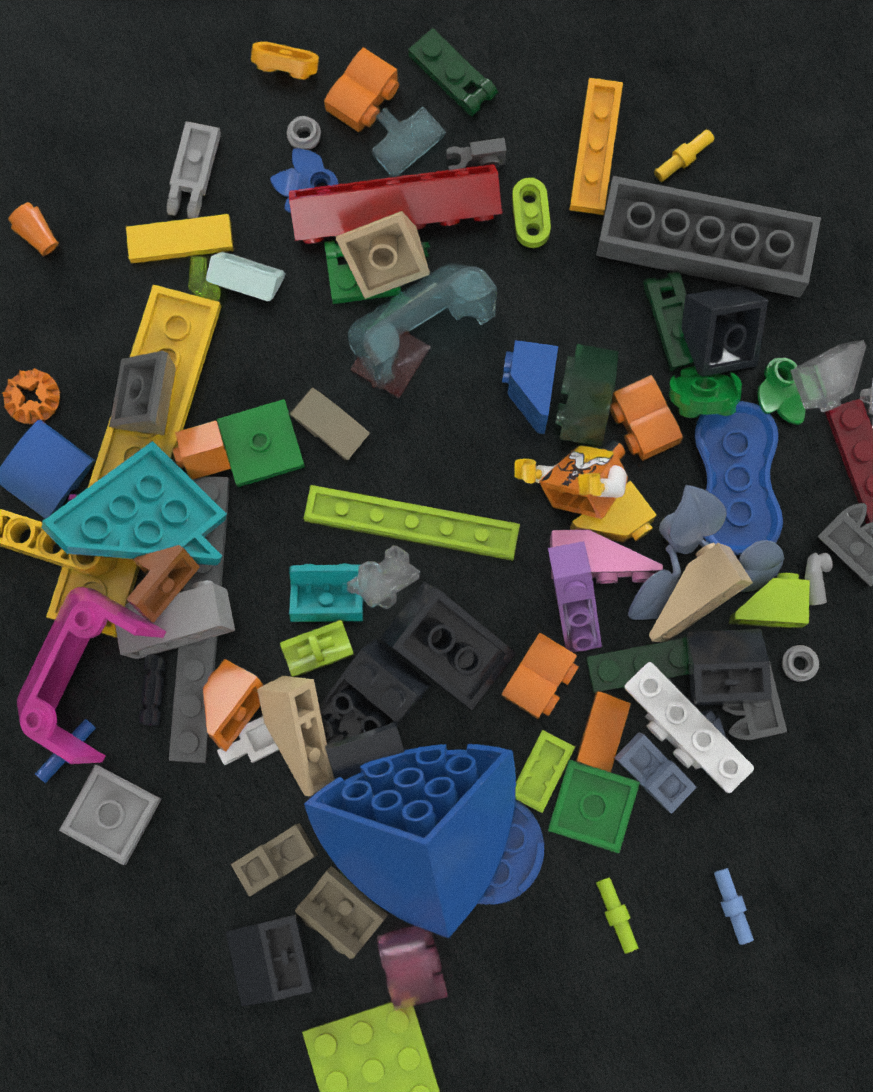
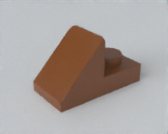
(165, 577)

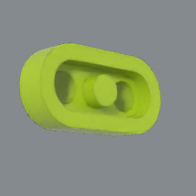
(531, 214)

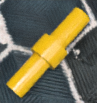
(684, 155)

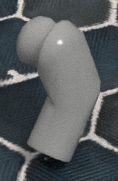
(815, 566)

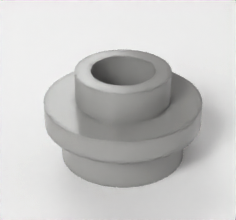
(302, 124)
(811, 663)

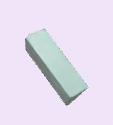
(244, 276)

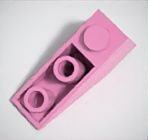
(607, 558)

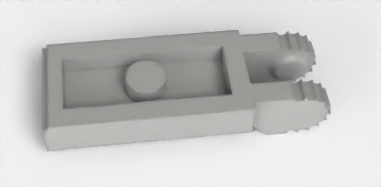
(193, 167)

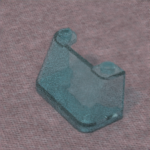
(457, 286)

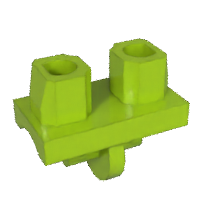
(316, 648)

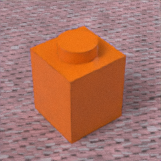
(201, 450)

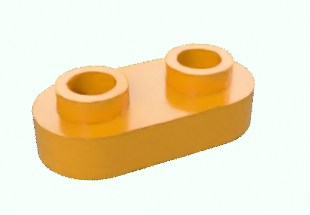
(275, 57)

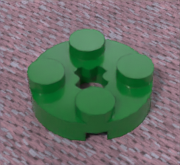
(705, 394)

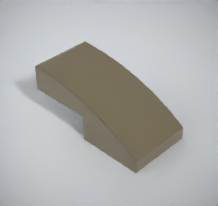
(329, 423)
(274, 859)

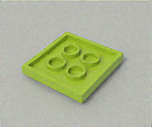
(371, 1053)

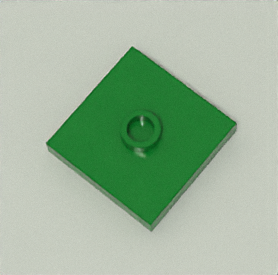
(260, 443)
(593, 806)

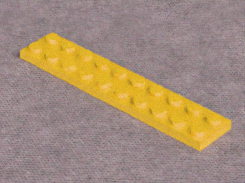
(184, 330)

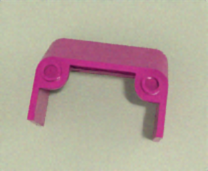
(79, 619)

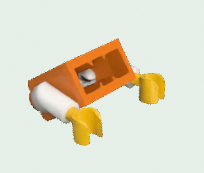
(583, 481)

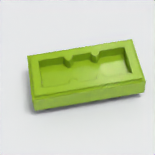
(542, 771)

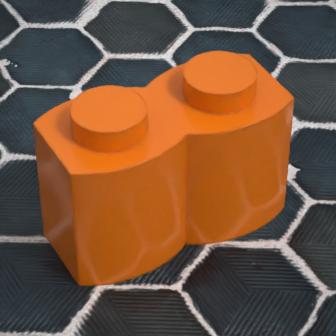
(362, 90)
(646, 418)
(539, 676)

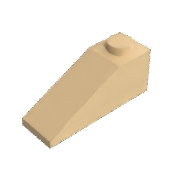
(703, 587)
(296, 726)

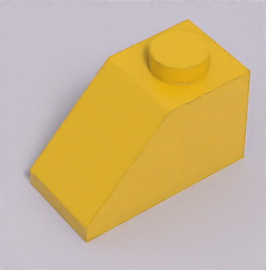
(625, 519)

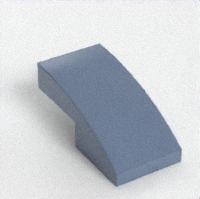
(655, 772)

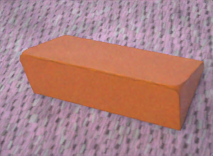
(603, 731)

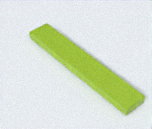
(411, 522)

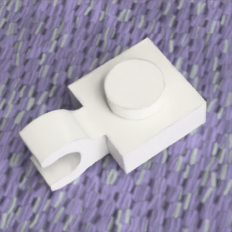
(254, 741)

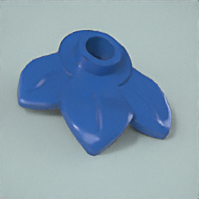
(307, 173)

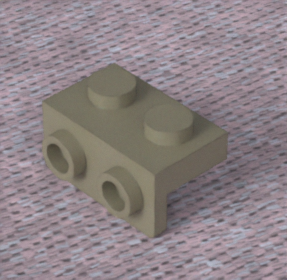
(341, 913)

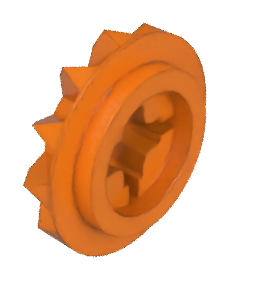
(32, 411)

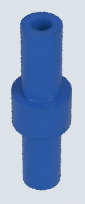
(52, 765)

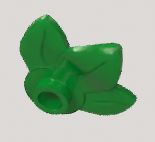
(781, 393)

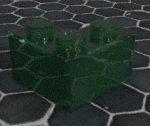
(589, 392)

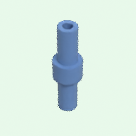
(733, 906)

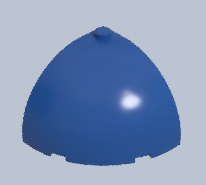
(421, 829)

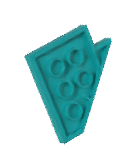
(139, 511)

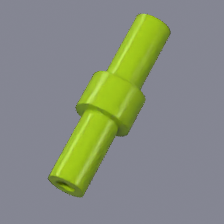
(617, 915)

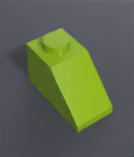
(777, 604)

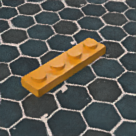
(596, 146)

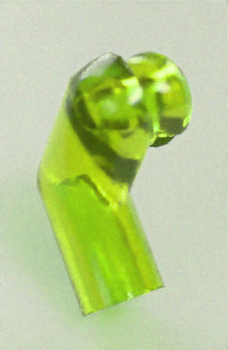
(197, 280)

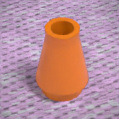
(32, 227)

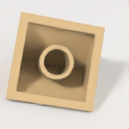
(384, 254)

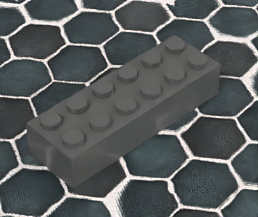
(708, 236)

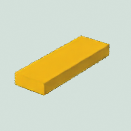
(179, 238)

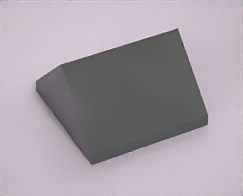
(143, 393)

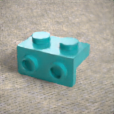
(322, 594)

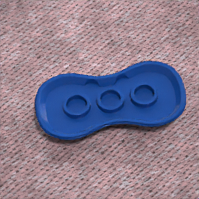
(738, 467)

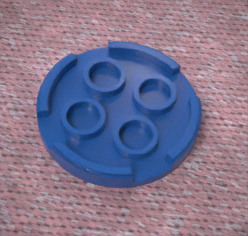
(520, 859)

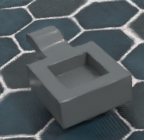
(479, 154)

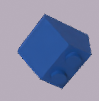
(530, 380)

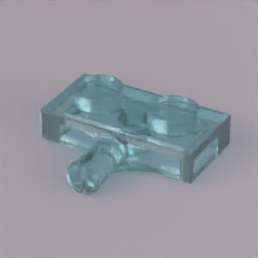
(406, 139)

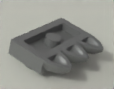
(851, 541)
(759, 718)

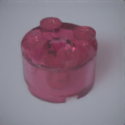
(411, 967)

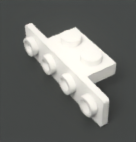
(687, 729)

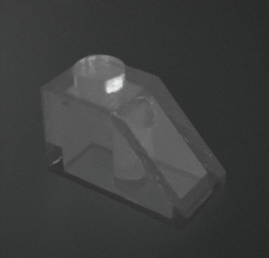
(829, 376)

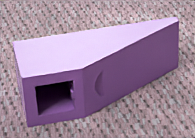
(575, 596)

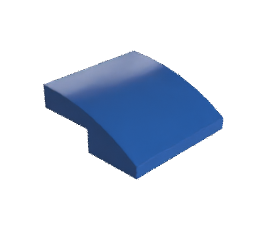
(44, 469)

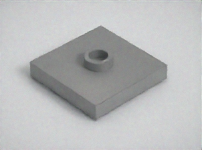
(110, 814)

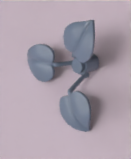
(699, 516)

